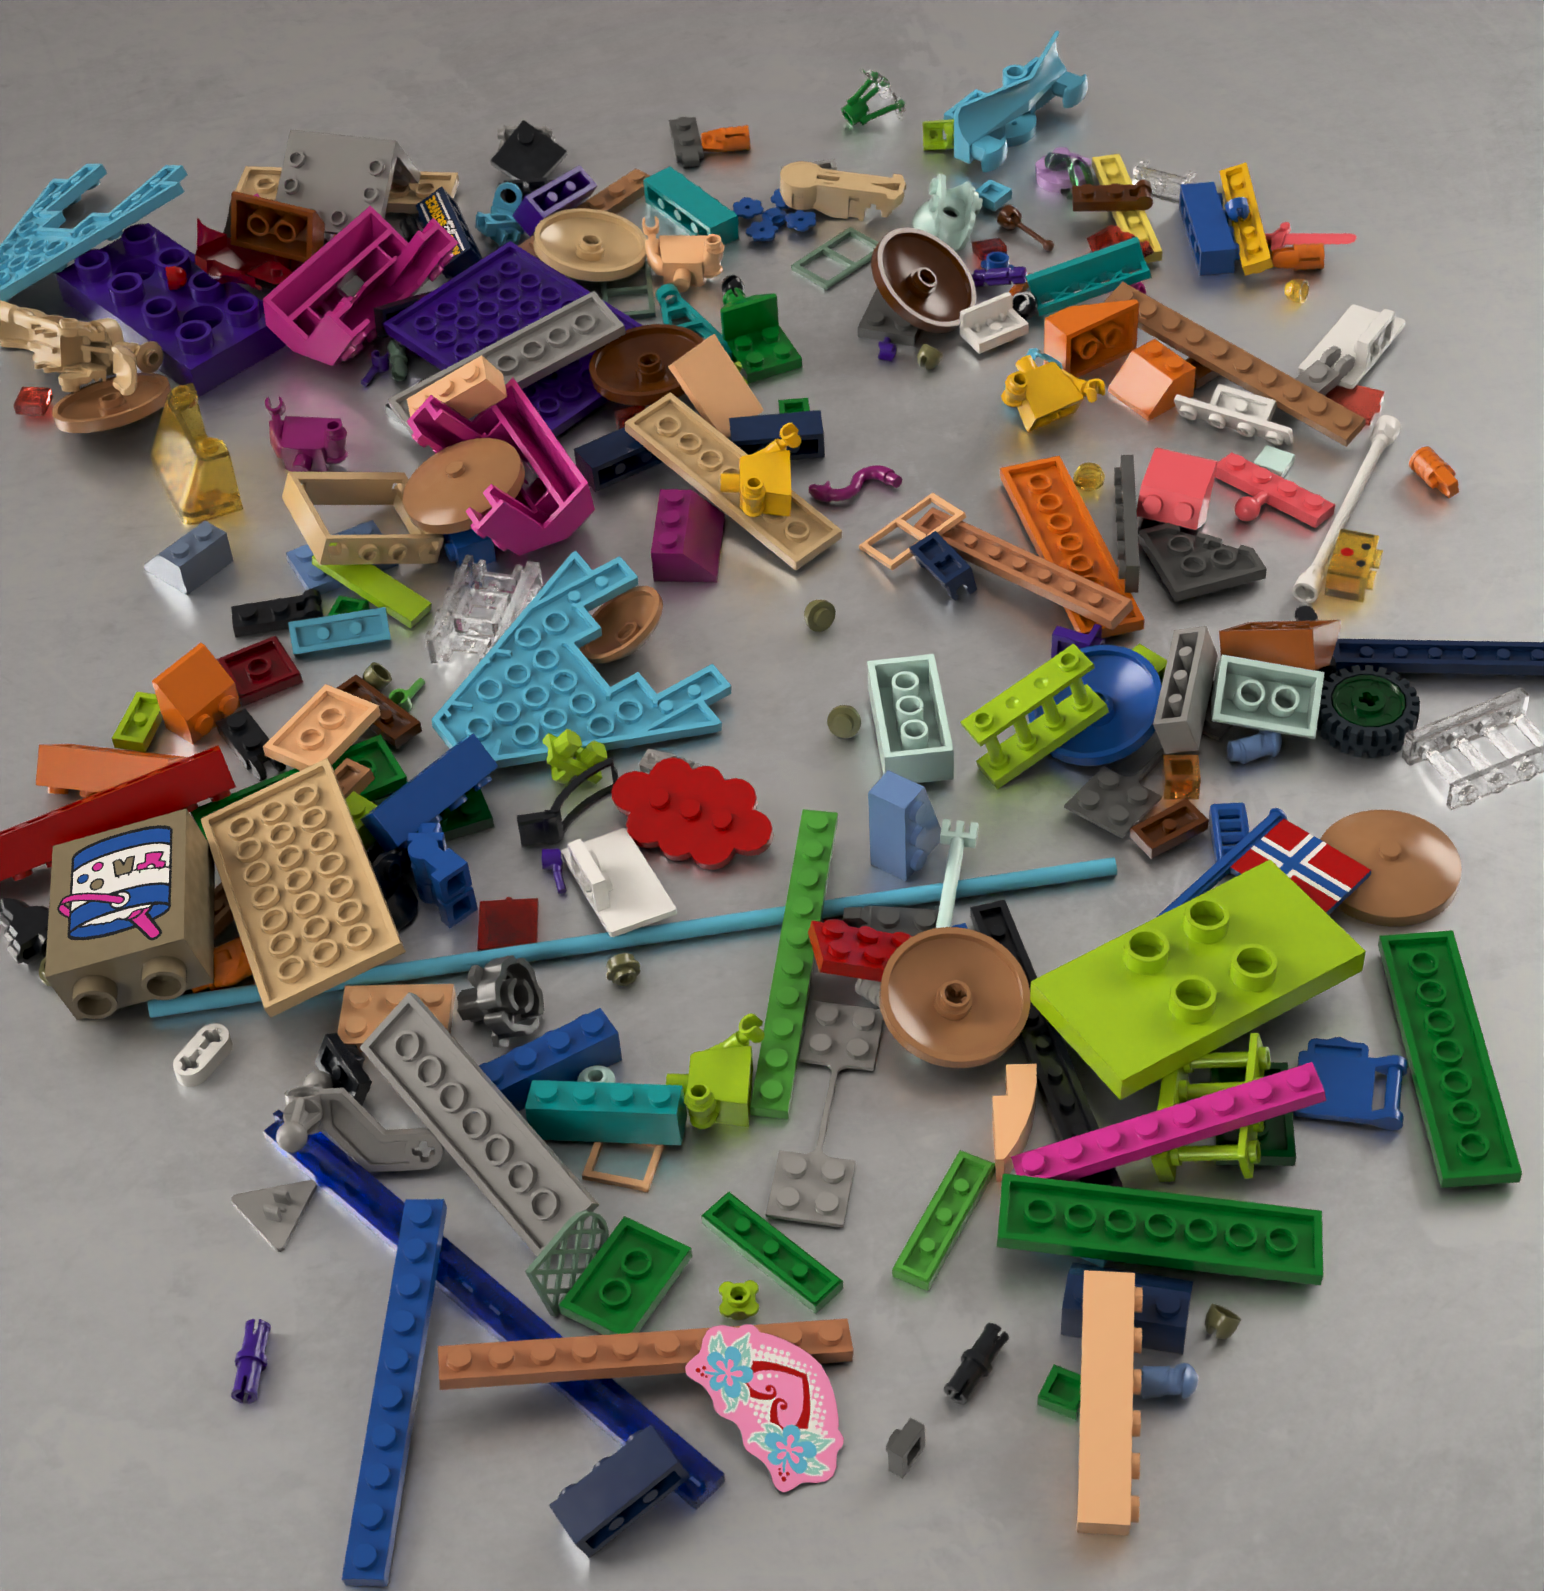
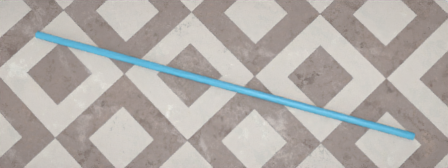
(655, 934)

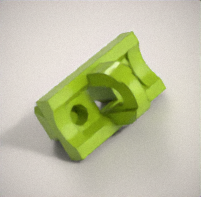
(933, 134)
(564, 748)

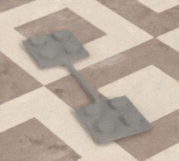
(812, 1184)

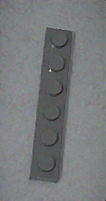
(1127, 524)

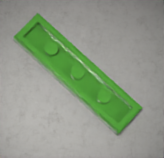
(943, 1220)

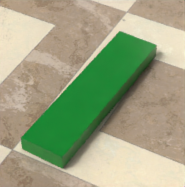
(772, 1252)

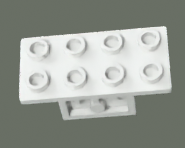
(1360, 334)
(618, 882)

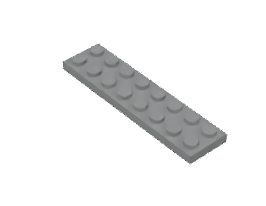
(537, 347)
(476, 1124)

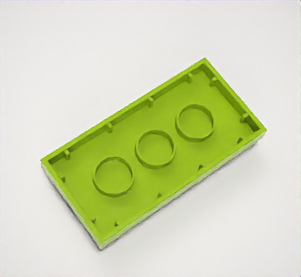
(1196, 978)

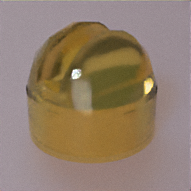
(1297, 290)

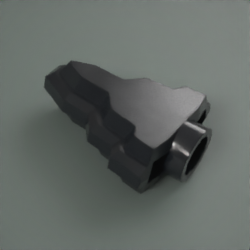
(25, 929)

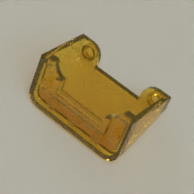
(191, 465)

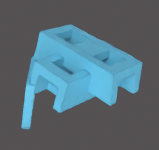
(500, 224)

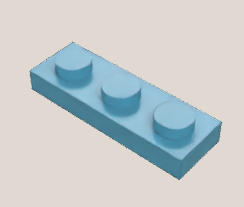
(339, 630)

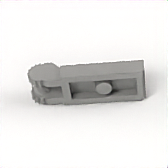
(1321, 375)

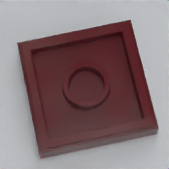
(261, 670)

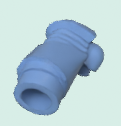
(1255, 746)
(1163, 1380)

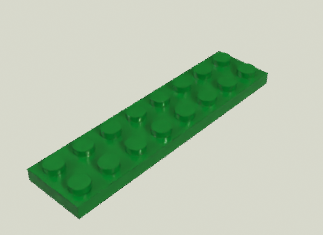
(1448, 1060)
(1161, 1229)

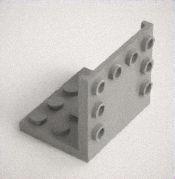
(342, 175)

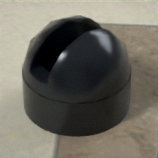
(732, 282)

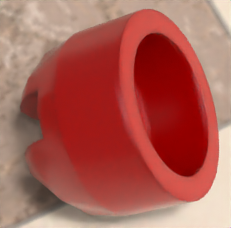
(175, 277)

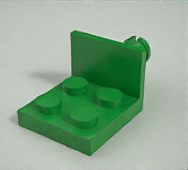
(755, 336)

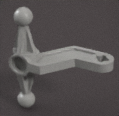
(321, 1107)

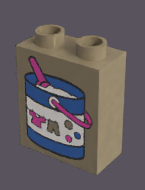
(131, 915)

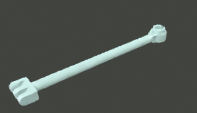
(957, 840)

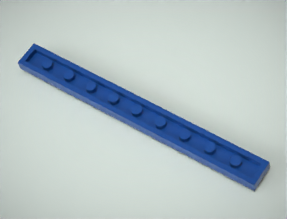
(395, 1395)

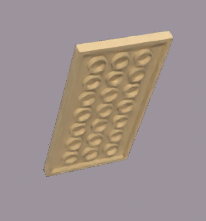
(301, 888)

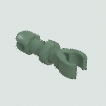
(398, 360)

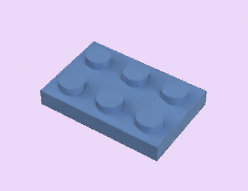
(314, 578)

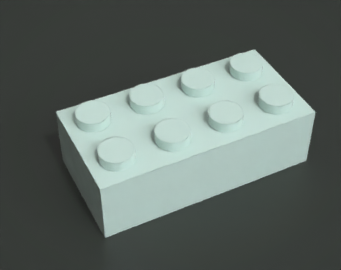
(910, 718)

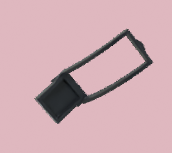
(548, 825)

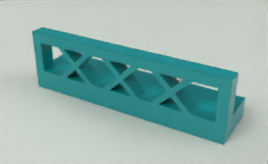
(1086, 274)

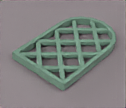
(545, 1256)

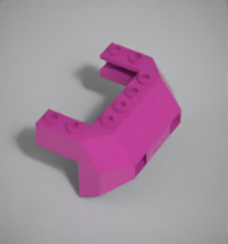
(326, 323)
(547, 505)

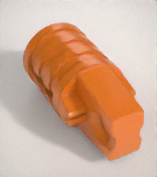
(726, 139)
(1434, 471)

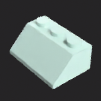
(1266, 696)

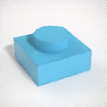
(994, 195)

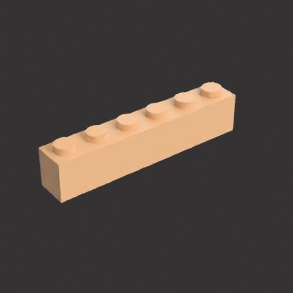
(1107, 1403)

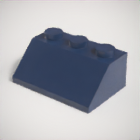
(1163, 1308)

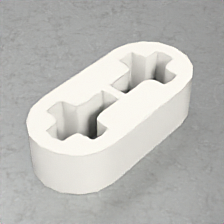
(203, 1055)

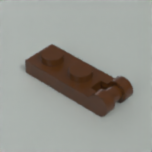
(1112, 197)

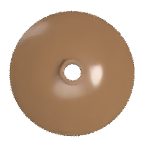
(625, 624)

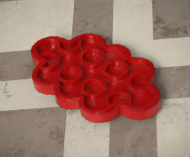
(692, 813)

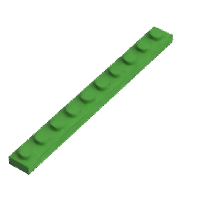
(793, 966)

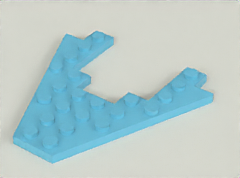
(40, 247)

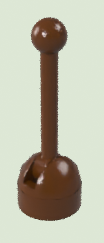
(1011, 218)

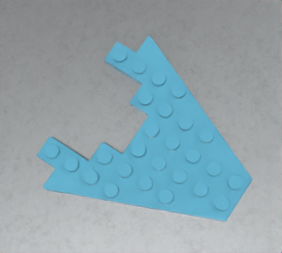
(544, 684)

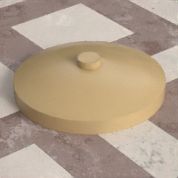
(590, 244)

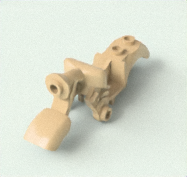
(78, 347)

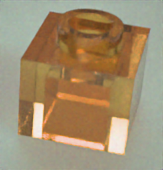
(1181, 776)

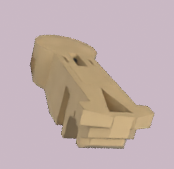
(839, 192)

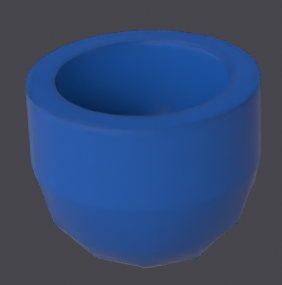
(1237, 208)

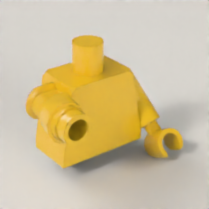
(1046, 392)
(765, 477)

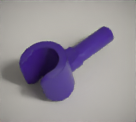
(887, 350)
(379, 364)
(552, 861)

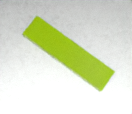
(380, 590)

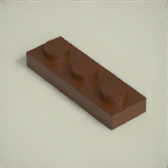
(394, 722)

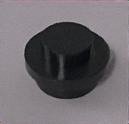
(1025, 304)

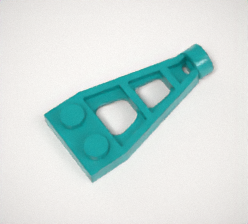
(678, 308)

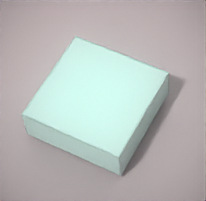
(1275, 460)

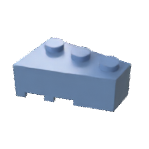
(901, 825)

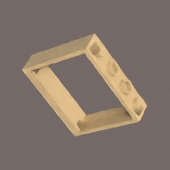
(357, 489)

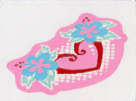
(775, 1399)

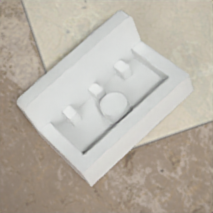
(992, 323)

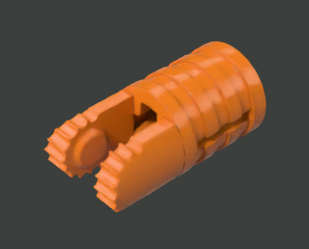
(1299, 257)

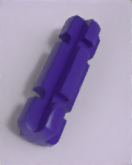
(999, 276)

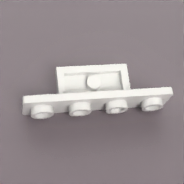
(1237, 410)

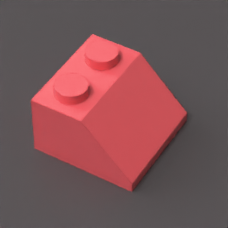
(1177, 489)

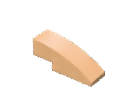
(1013, 1116)

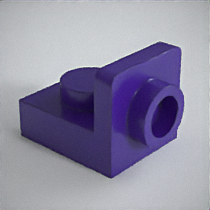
(1064, 637)

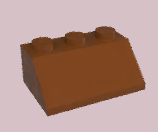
(275, 227)
(1286, 643)

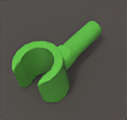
(404, 696)

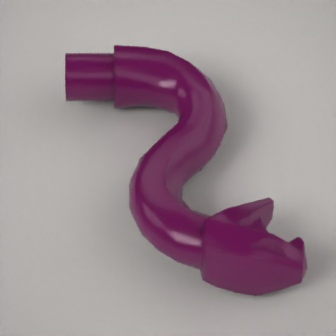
(827, 494)

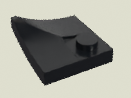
(528, 154)

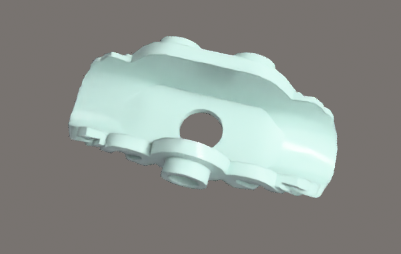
(961, 200)

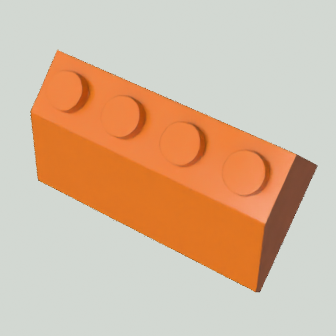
(93, 768)

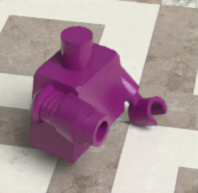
(306, 442)

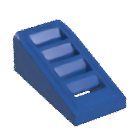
(1227, 818)

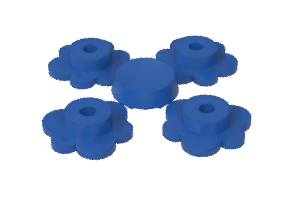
(772, 218)

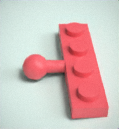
(1271, 489)

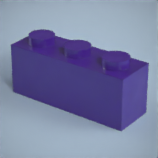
(560, 194)

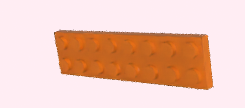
(1065, 532)

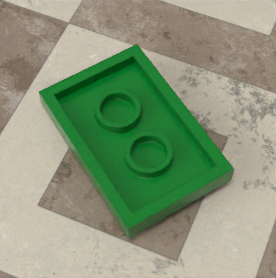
(625, 1279)

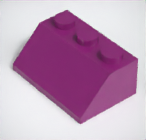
(686, 538)

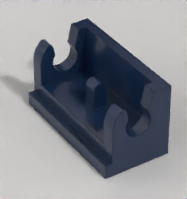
(944, 564)

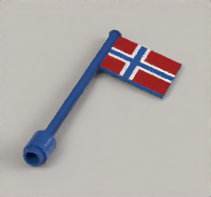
(1308, 861)

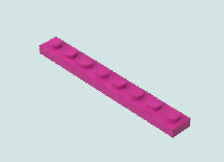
(1174, 1126)

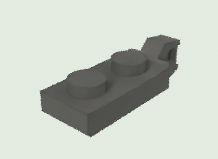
(891, 918)

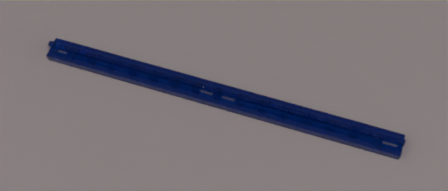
(382, 1212)

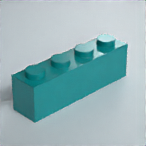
(690, 206)
(607, 1112)

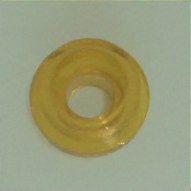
(1089, 476)

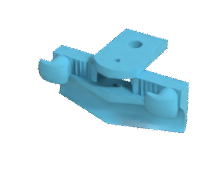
(1006, 117)

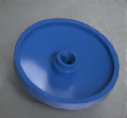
(1131, 692)

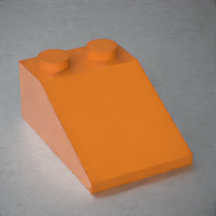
(1091, 335)

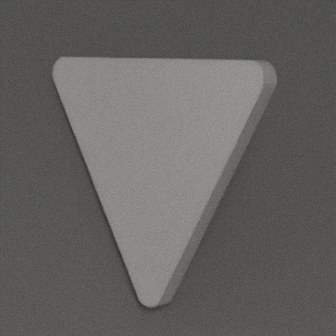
(276, 1210)

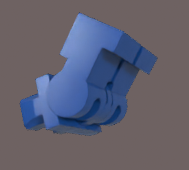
(441, 874)

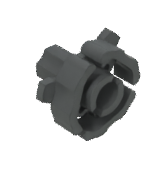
(501, 997)

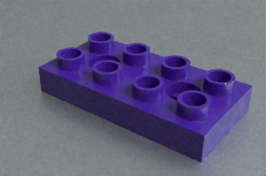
(203, 328)

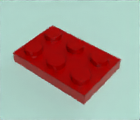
(853, 950)

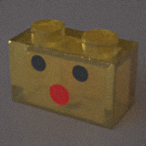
(1352, 565)

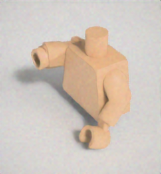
(683, 259)

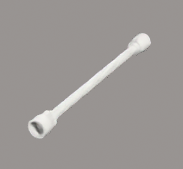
(1312, 580)

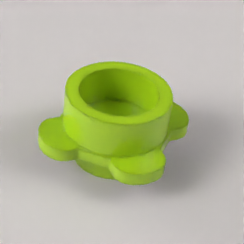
(741, 1308)

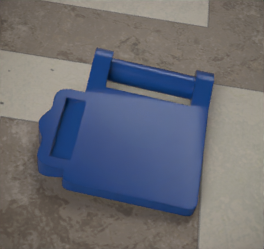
(1349, 1083)

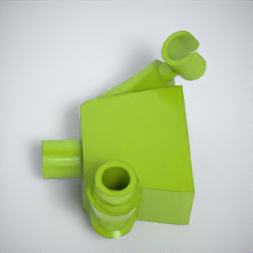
(721, 1078)

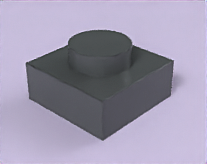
(905, 1447)

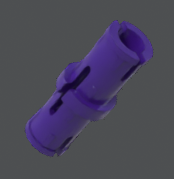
(251, 1361)

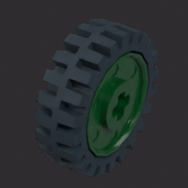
(1367, 711)

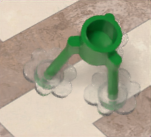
(856, 107)

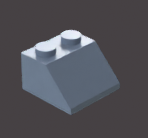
(192, 558)

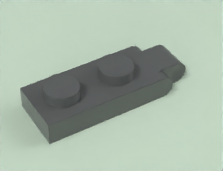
(686, 141)

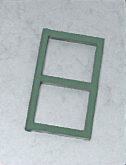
(826, 249)
(632, 291)

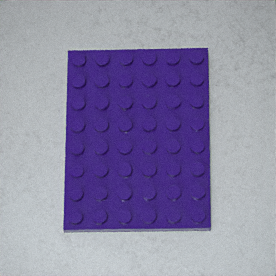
(491, 303)

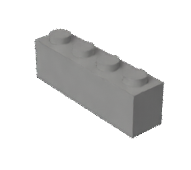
(1185, 690)

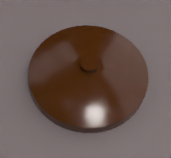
(922, 279)
(636, 364)

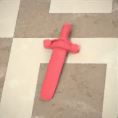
(1283, 237)

